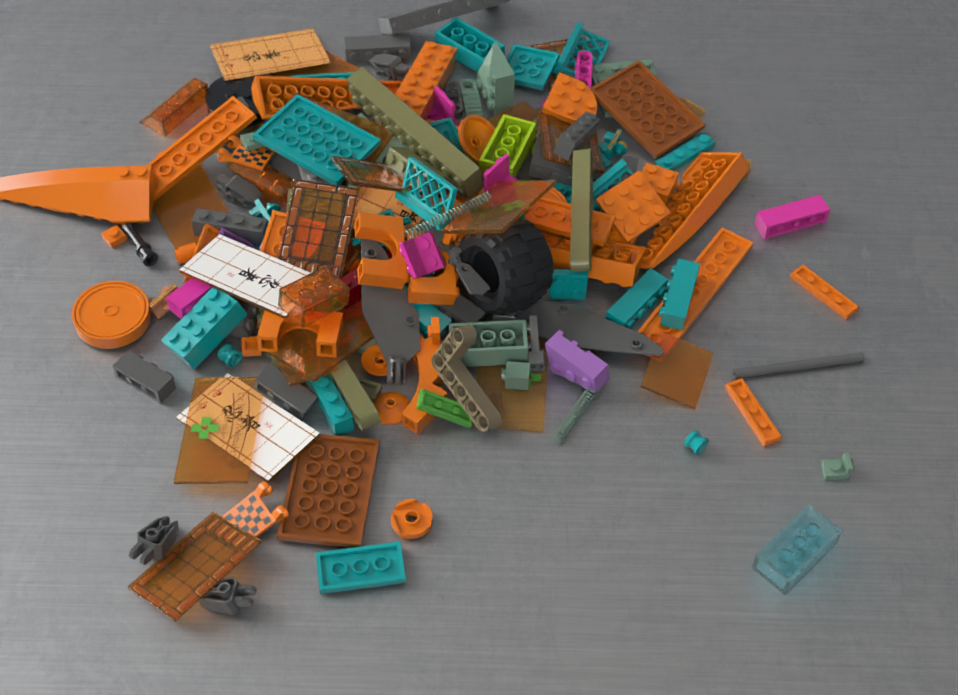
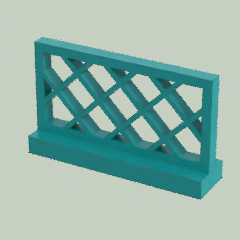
(571, 45)
(609, 179)
(423, 206)

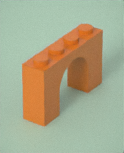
(391, 233)
(434, 290)
(327, 328)

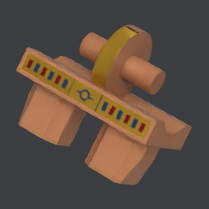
(159, 305)

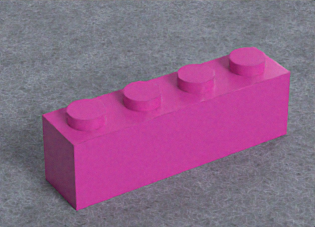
(792, 216)
(186, 297)

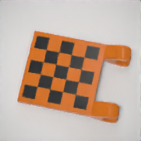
(255, 158)
(253, 514)

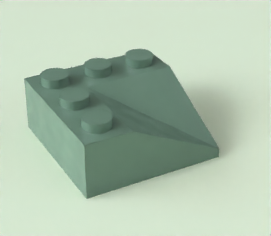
(496, 81)

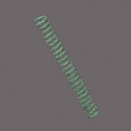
(450, 216)
(569, 415)

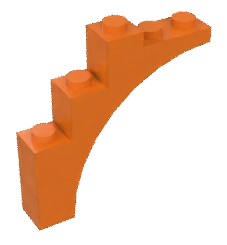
(429, 380)

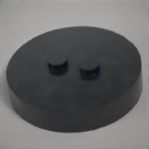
(222, 90)

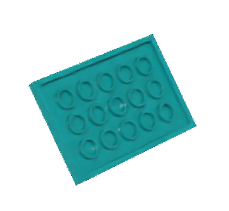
(312, 136)

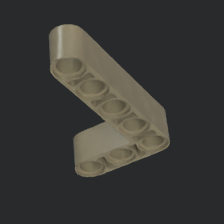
(460, 381)

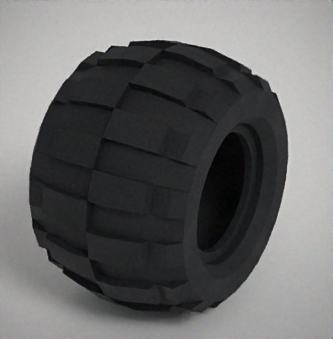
(512, 264)

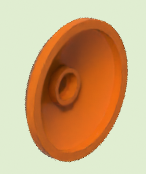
(474, 135)

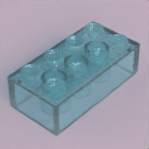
(796, 549)

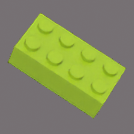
(510, 137)

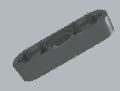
(456, 94)

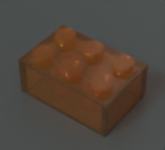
(313, 296)

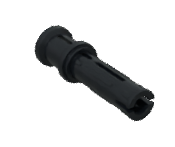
(141, 248)

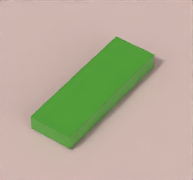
(443, 408)

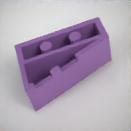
(575, 364)

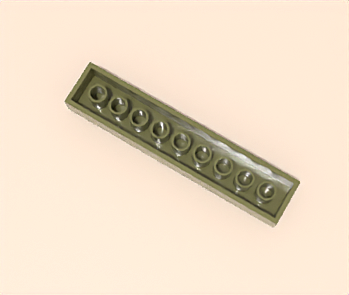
(414, 132)

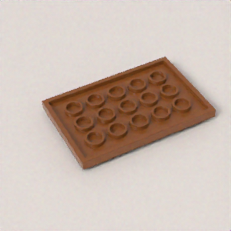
(647, 109)
(330, 492)

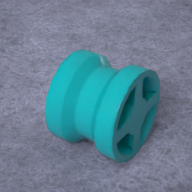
(229, 355)
(696, 442)

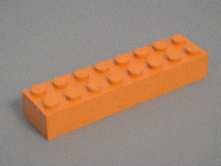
(429, 70)

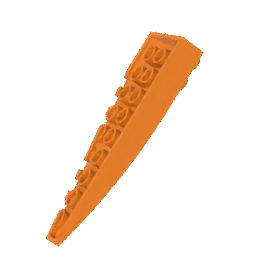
(273, 92)
(106, 193)
(700, 194)
(613, 263)

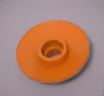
(370, 361)
(391, 413)

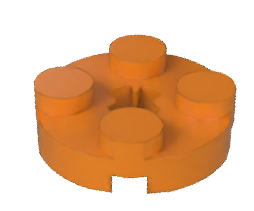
(411, 530)

